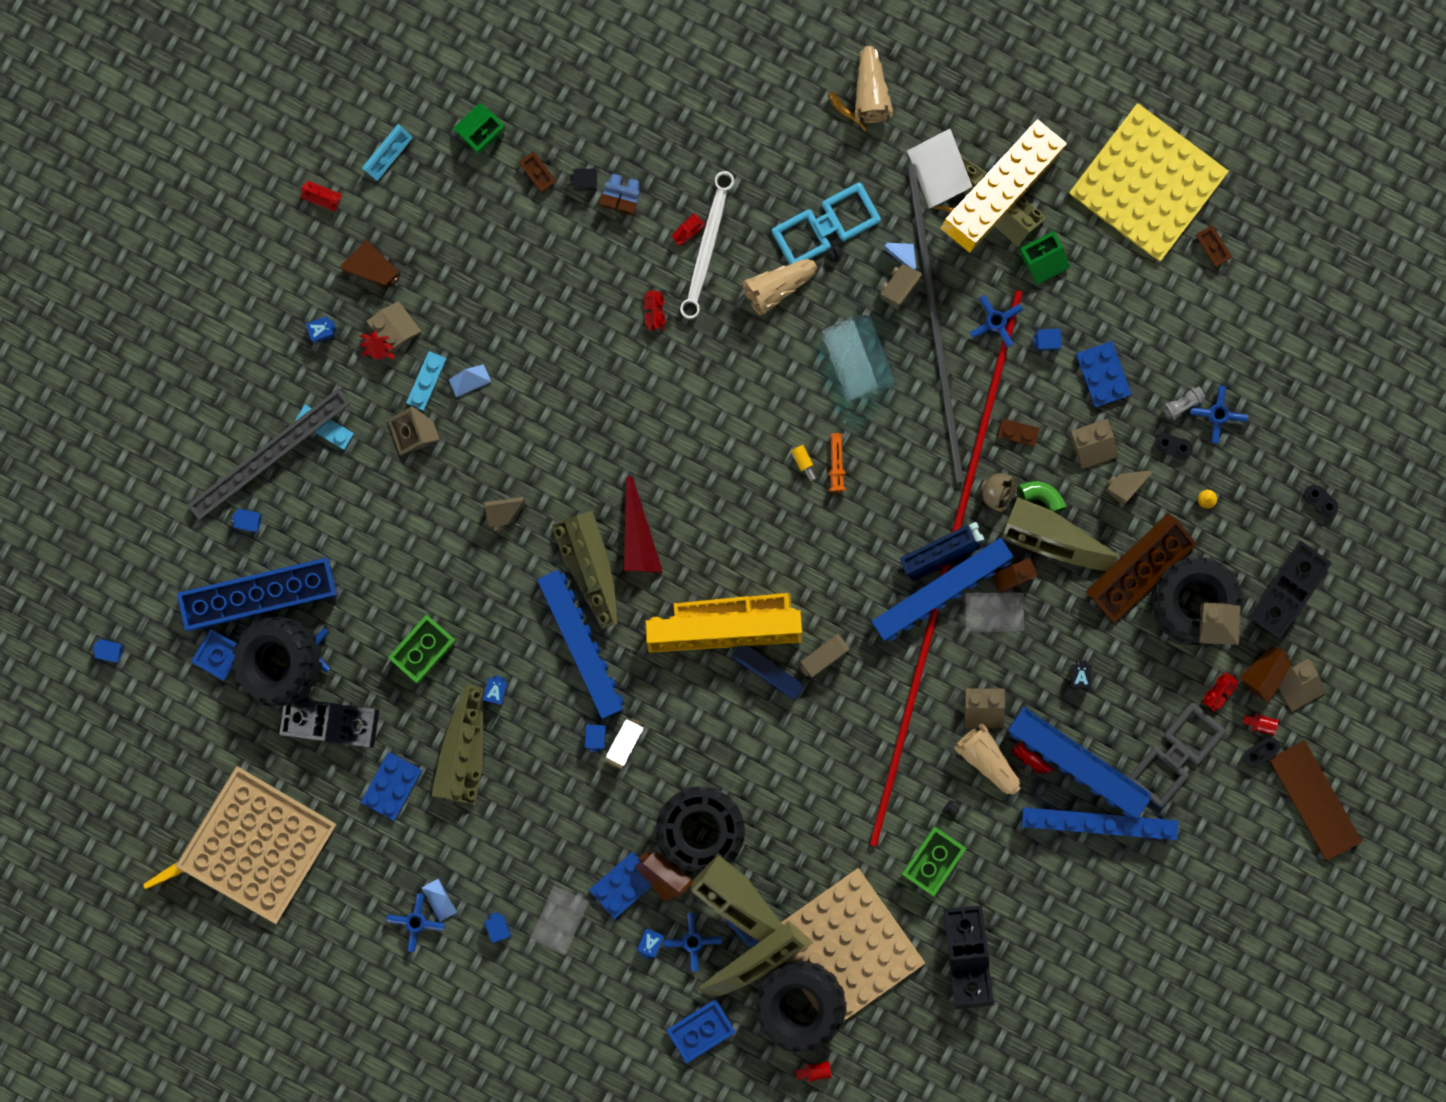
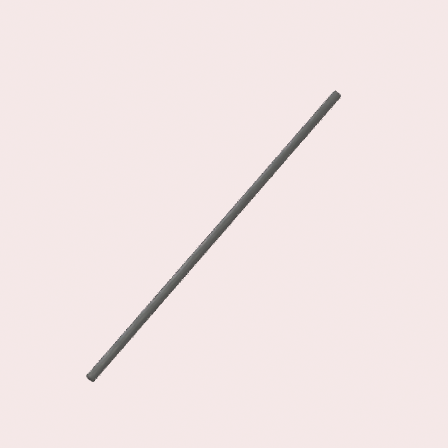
(935, 323)

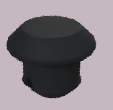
(834, 254)
(950, 809)

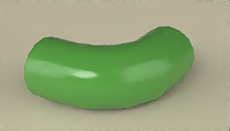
(1042, 492)

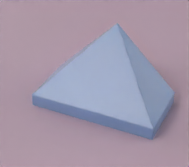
(903, 253)
(469, 380)
(439, 900)

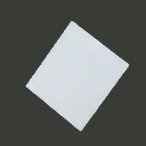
(939, 168)

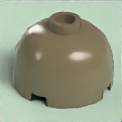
(998, 490)

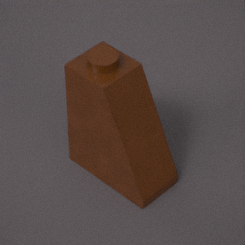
(371, 266)
(1014, 575)
(1267, 673)
(662, 875)

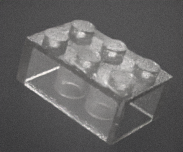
(993, 612)
(559, 920)

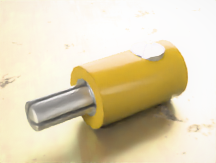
(803, 461)

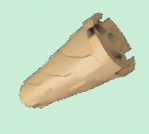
(871, 92)
(771, 287)
(984, 754)

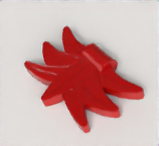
(376, 346)
(1031, 759)

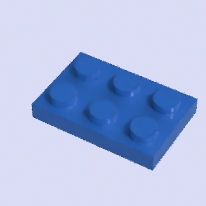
(1103, 374)
(391, 786)
(620, 886)
(701, 1031)

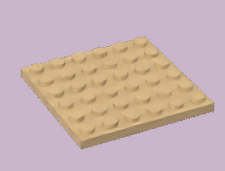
(255, 844)
(855, 941)

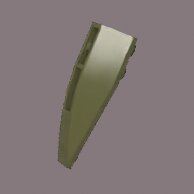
(1022, 217)
(1055, 537)
(588, 564)
(462, 751)
(735, 898)
(758, 961)

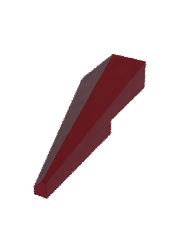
(639, 545)

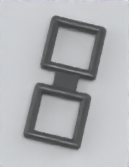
(1178, 753)

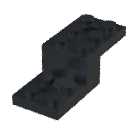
(1289, 590)
(330, 722)
(968, 957)

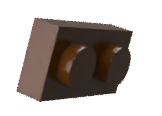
(537, 172)
(1213, 246)
(1018, 432)

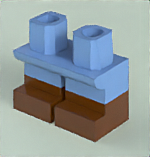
(612, 194)

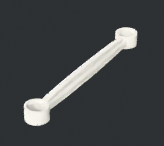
(707, 244)

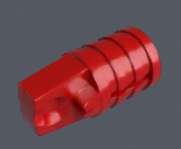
(688, 229)
(1261, 724)
(815, 1072)

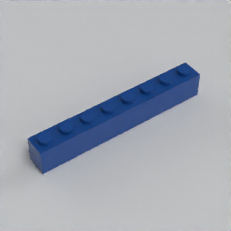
(942, 589)
(579, 642)
(1099, 823)

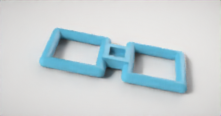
(827, 224)

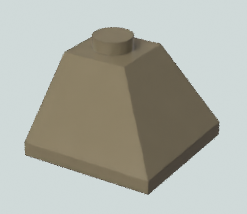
(412, 430)
(1126, 485)
(503, 512)
(1219, 624)
(1301, 685)

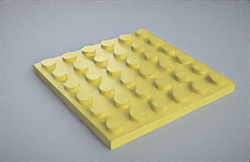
(1148, 182)

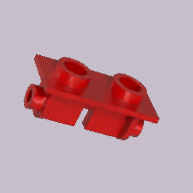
(320, 195)
(654, 301)
(1224, 684)

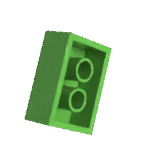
(422, 649)
(933, 861)

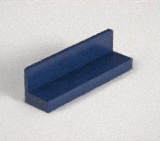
(940, 553)
(768, 671)

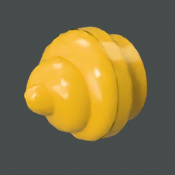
(1207, 499)

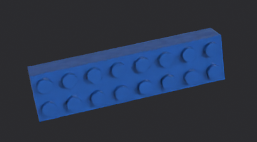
(257, 594)
(1079, 762)

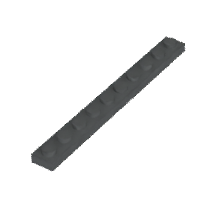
(269, 454)

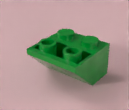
(480, 128)
(1044, 257)

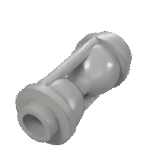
(1191, 399)

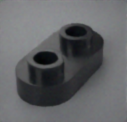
(1173, 446)
(1320, 501)
(1261, 752)

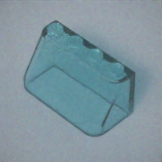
(858, 357)

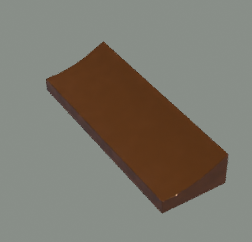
(1141, 567)
(1315, 800)

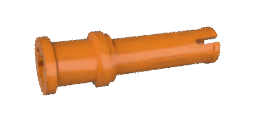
(837, 472)

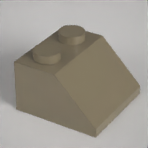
(900, 286)
(396, 324)
(1094, 444)
(984, 707)

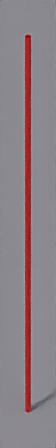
(934, 613)

